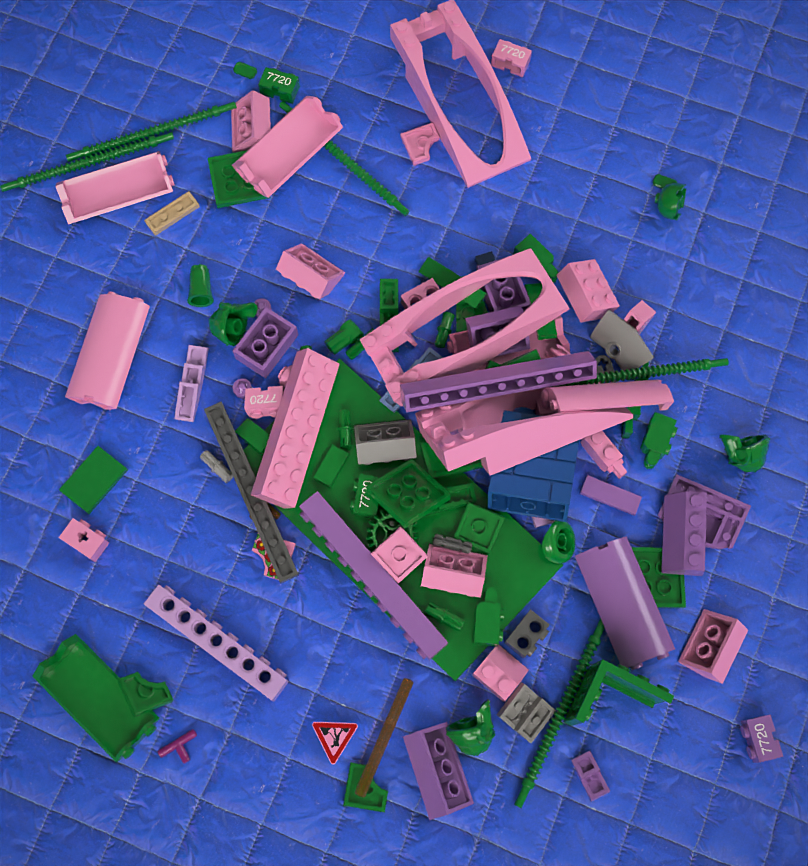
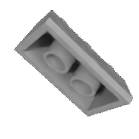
(385, 442)

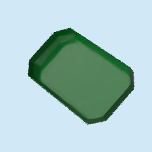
(245, 70)
(661, 181)

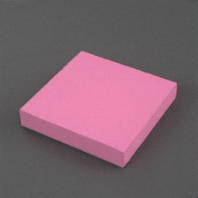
(399, 554)

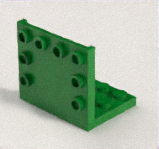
(620, 680)

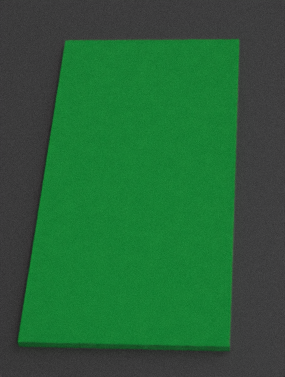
(513, 566)

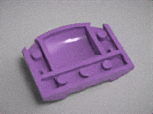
(723, 513)

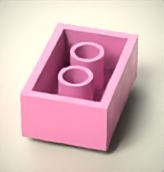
(587, 290)

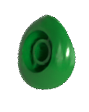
(559, 542)

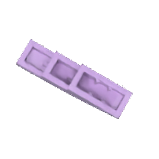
(191, 383)

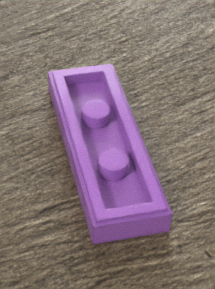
(610, 495)

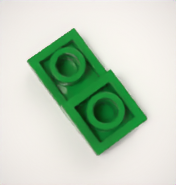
(253, 435)

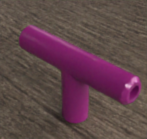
(178, 745)

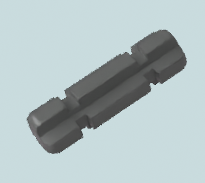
(452, 543)

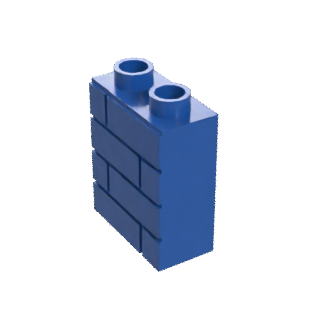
(537, 485)

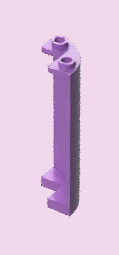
(625, 603)

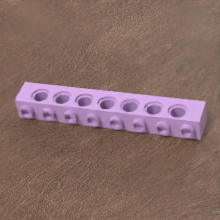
(157, 603)

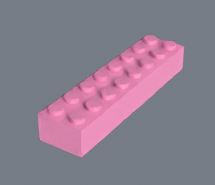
(295, 429)

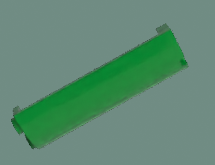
(93, 698)

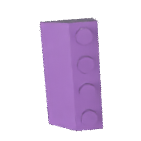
(684, 533)
(438, 771)

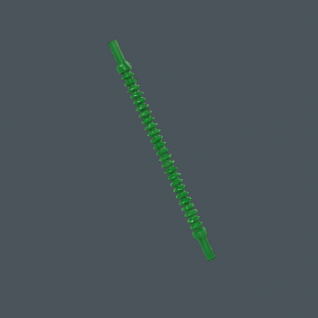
(215, 111)
(22, 182)
(390, 198)
(705, 364)
(528, 782)

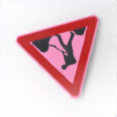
(334, 737)

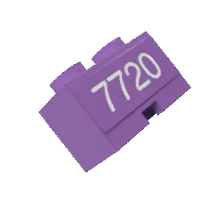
(760, 739)

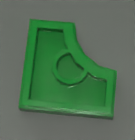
(143, 695)
(375, 797)

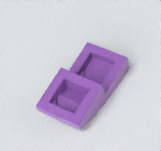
(590, 776)

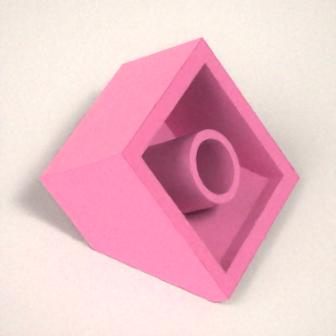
(500, 673)

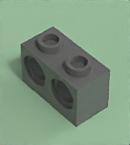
(523, 631)

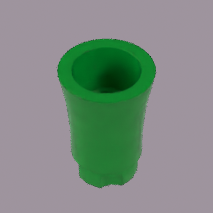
(200, 287)

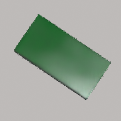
(331, 466)

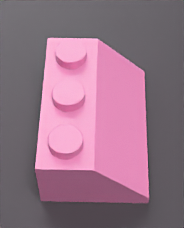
(250, 121)
(309, 270)
(454, 571)
(713, 645)

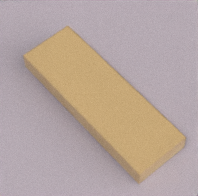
(172, 213)

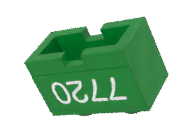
(279, 84)
(364, 504)

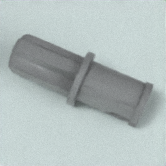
(217, 466)

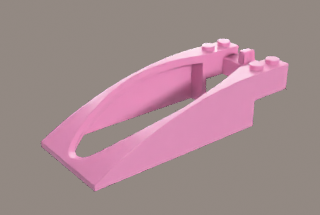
(449, 19)
(399, 328)
(511, 442)

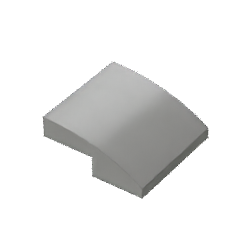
(526, 712)

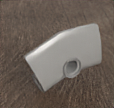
(614, 332)

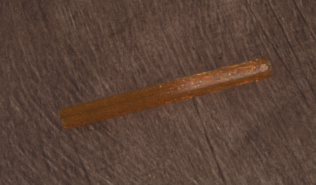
(384, 738)

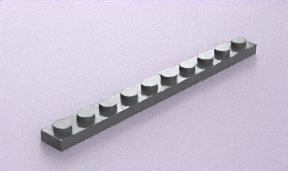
(245, 481)

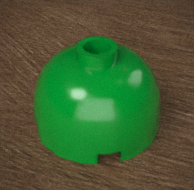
(671, 200)

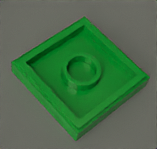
(479, 527)

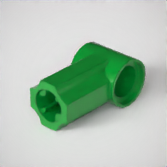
(347, 334)

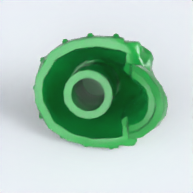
(231, 321)
(746, 453)
(473, 733)

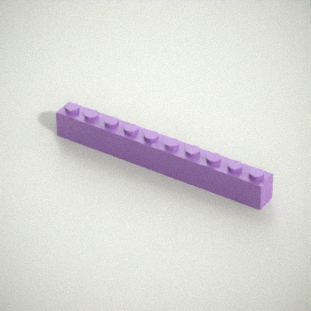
(498, 381)
(373, 576)

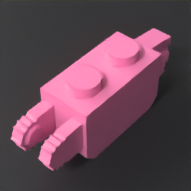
(604, 453)

